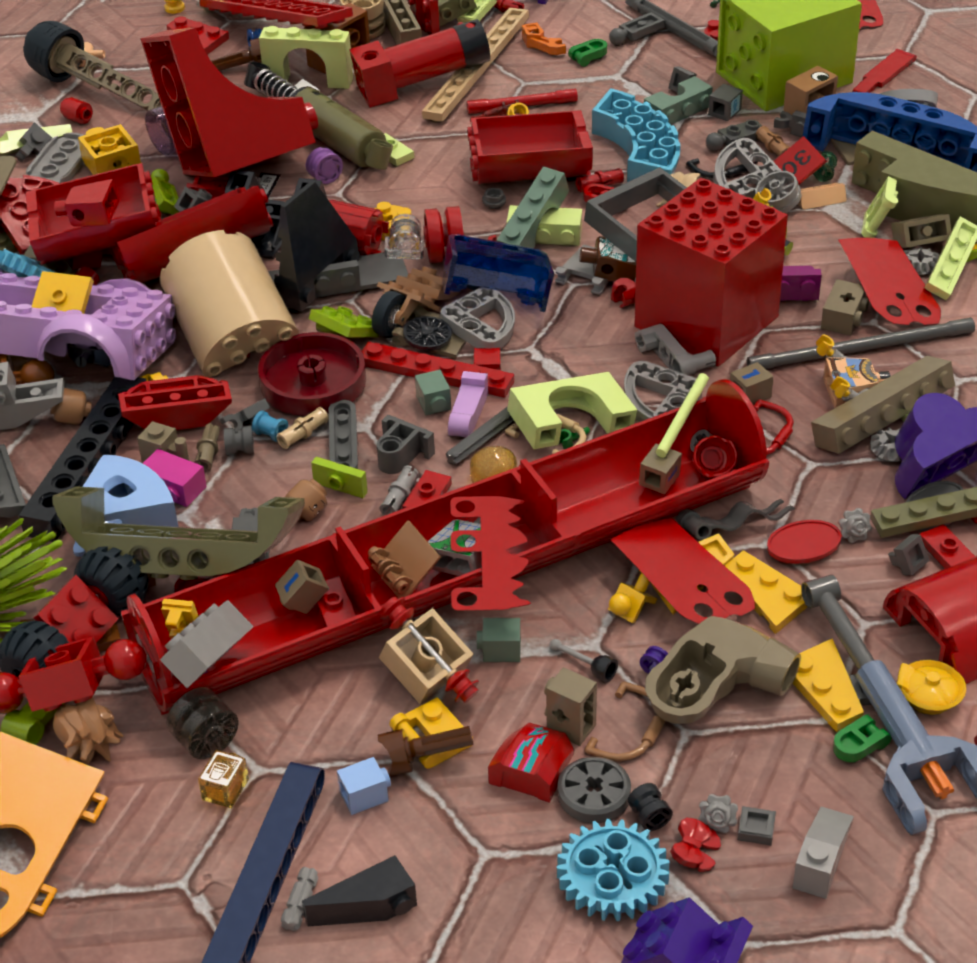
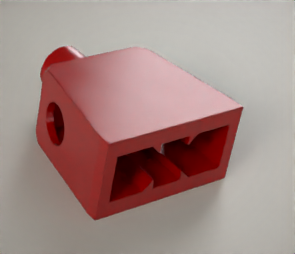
(89, 204)

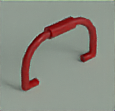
(787, 429)

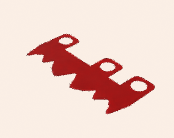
(492, 541)

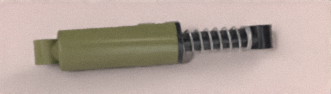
(336, 125)

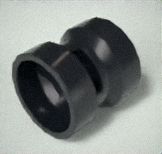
(651, 809)

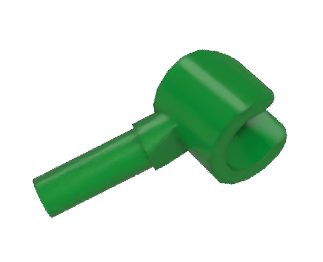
(567, 437)

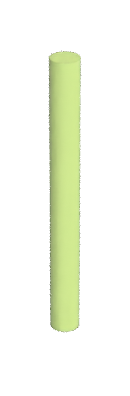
(682, 415)

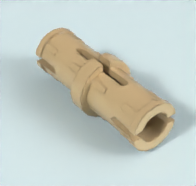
(302, 428)

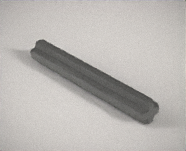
(479, 437)

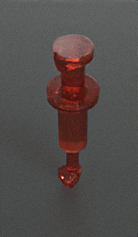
(497, 111)

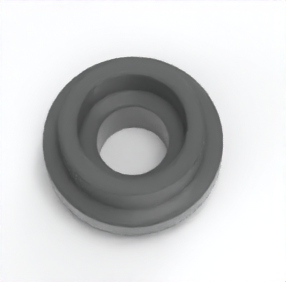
(494, 198)

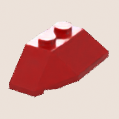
(176, 402)

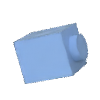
(363, 785)

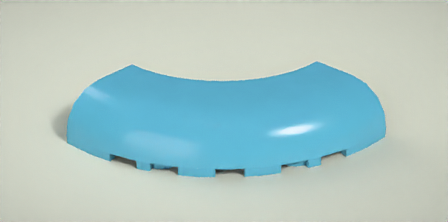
(639, 131)

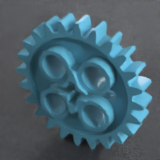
(20, 264)
(615, 861)

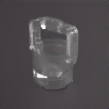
(404, 238)

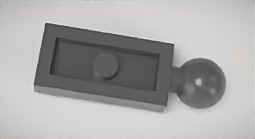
(636, 28)
(731, 133)

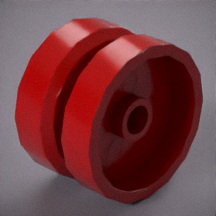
(437, 233)

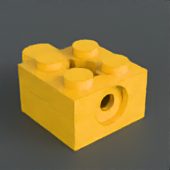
(108, 146)

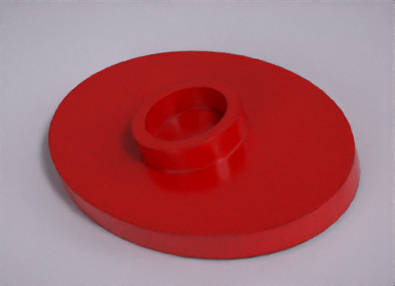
(804, 541)

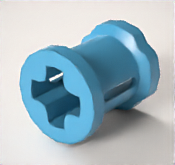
(268, 425)

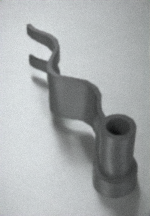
(702, 526)

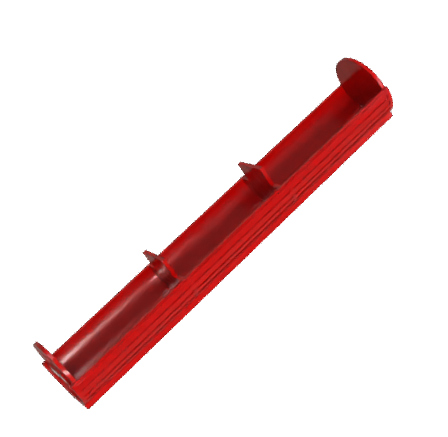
(570, 507)

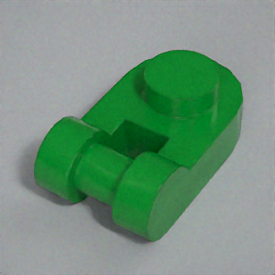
(588, 51)
(852, 744)

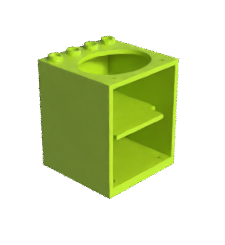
(779, 39)

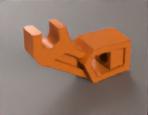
(537, 40)

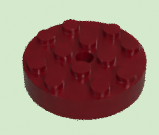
(290, 368)

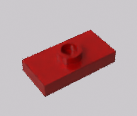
(429, 486)
(945, 546)
(335, 604)

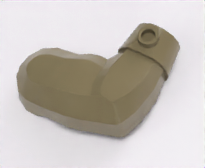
(710, 663)

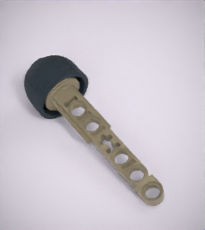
(57, 52)

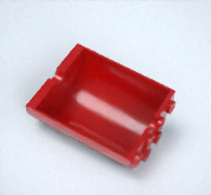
(520, 145)
(57, 239)

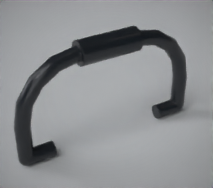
(730, 172)

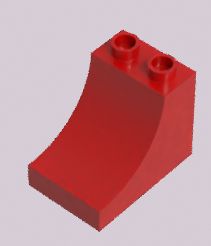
(212, 119)

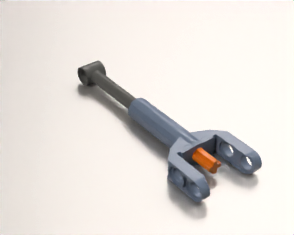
(917, 752)

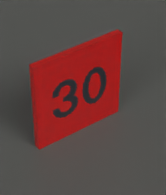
(801, 160)

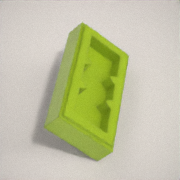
(339, 477)

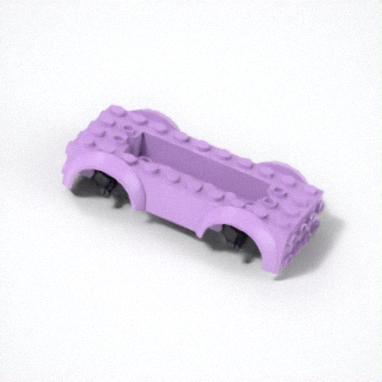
(120, 326)

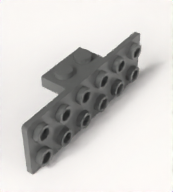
(355, 275)

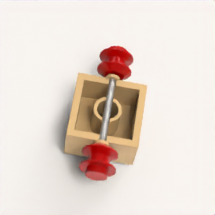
(426, 654)

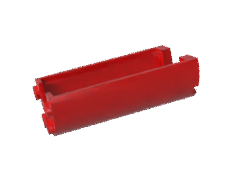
(148, 252)
(947, 609)

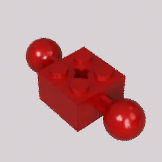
(70, 674)

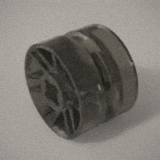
(202, 722)

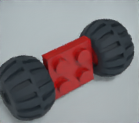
(79, 610)

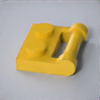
(430, 719)

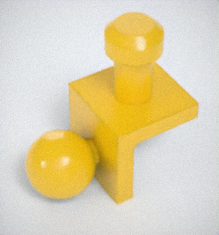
(630, 599)

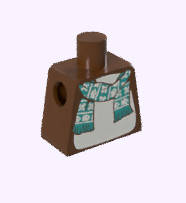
(608, 261)

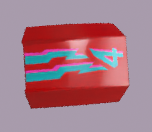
(531, 761)

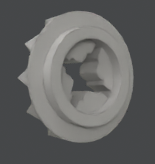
(926, 255)
(881, 447)

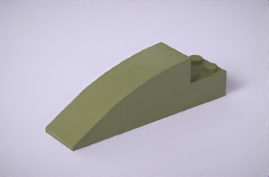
(924, 181)

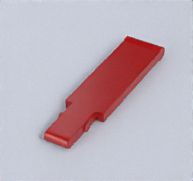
(885, 71)

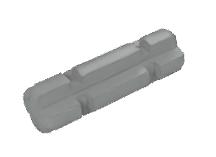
(301, 890)

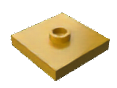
(62, 291)

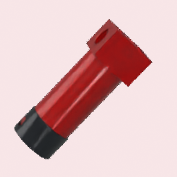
(385, 70)

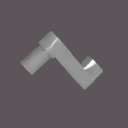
(671, 352)

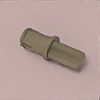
(207, 446)

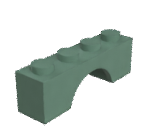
(545, 193)

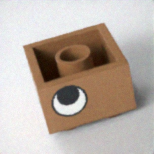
(807, 88)

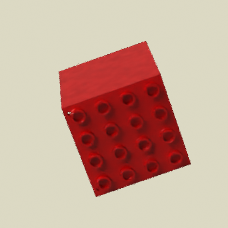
(710, 268)

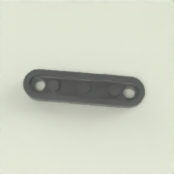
(343, 433)

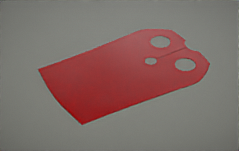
(887, 271)
(678, 565)

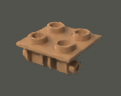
(404, 560)

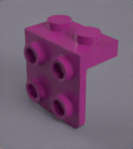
(800, 283)

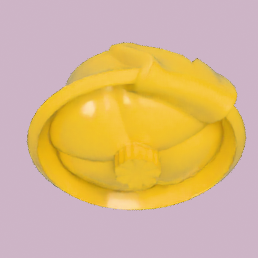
(931, 686)

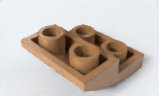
(426, 282)

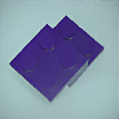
(686, 935)

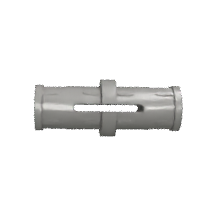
(399, 490)

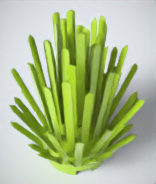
(14, 572)

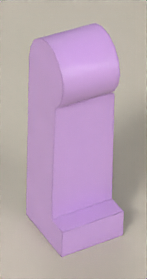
(468, 404)

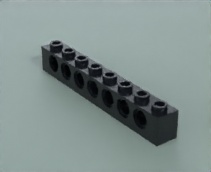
(97, 436)

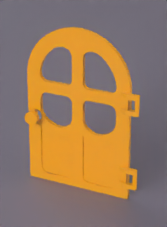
(45, 800)

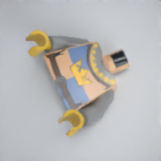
(845, 375)

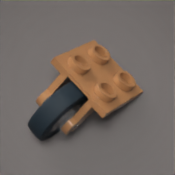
(396, 307)

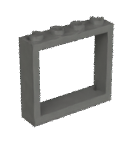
(603, 207)

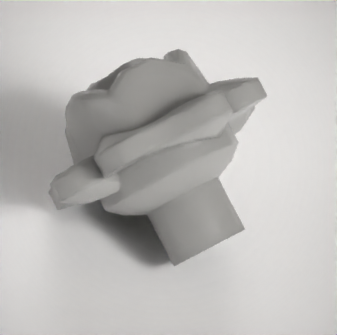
(855, 525)
(718, 813)

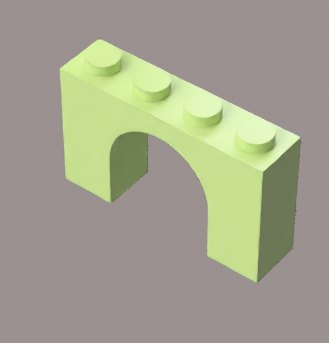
(330, 45)
(597, 394)

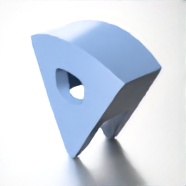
(131, 494)

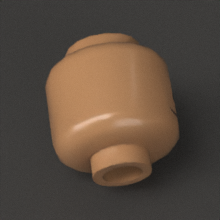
(72, 407)
(314, 498)

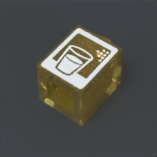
(223, 778)

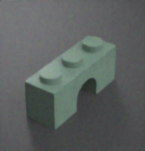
(691, 99)

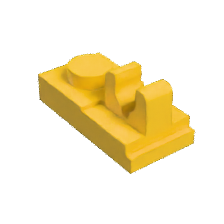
(178, 615)

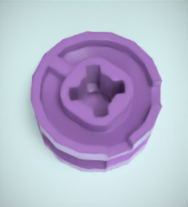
(323, 165)

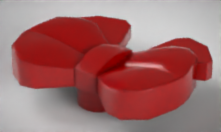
(694, 836)

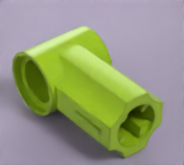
(26, 724)

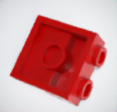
(426, 14)

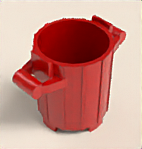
(365, 224)

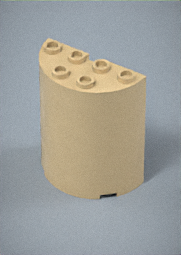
(225, 300)

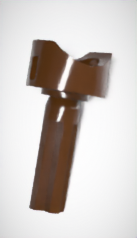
(240, 57)
(404, 750)

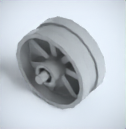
(783, 189)

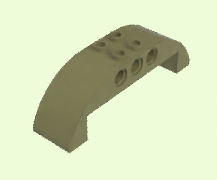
(175, 549)

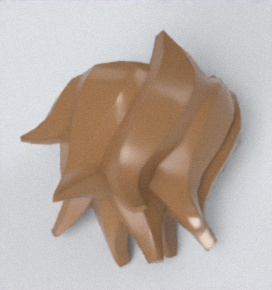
(86, 730)

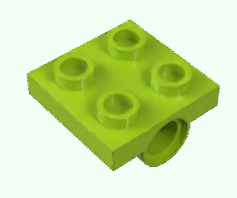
(342, 322)

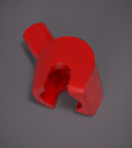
(623, 290)

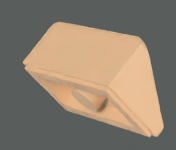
(822, 195)

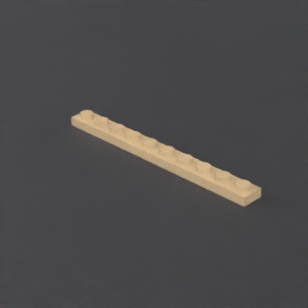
(464, 79)

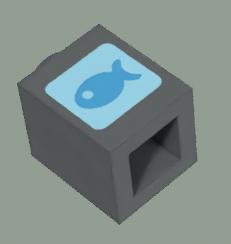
(725, 102)

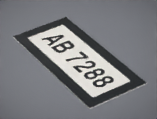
(268, 182)

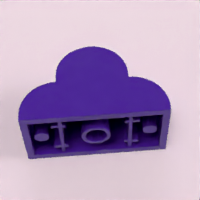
(934, 442)

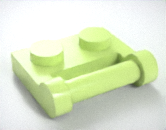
(879, 208)

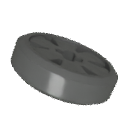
(594, 805)

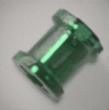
(827, 167)

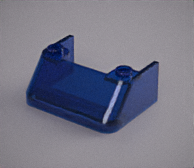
(498, 268)

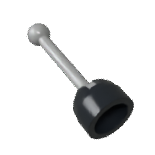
(602, 667)

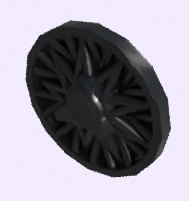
(427, 333)

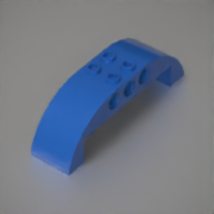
(927, 128)

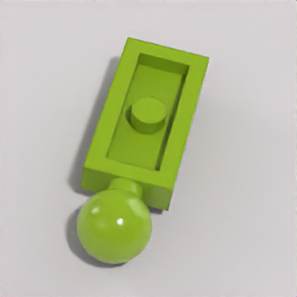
(164, 192)

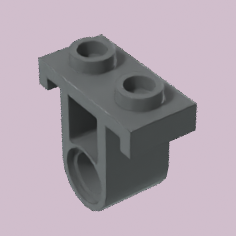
(401, 444)

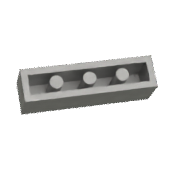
(204, 642)

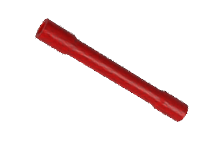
(558, 97)

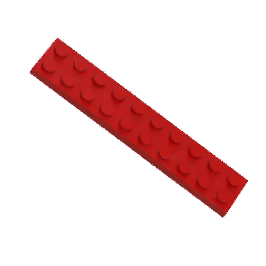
(294, 11)

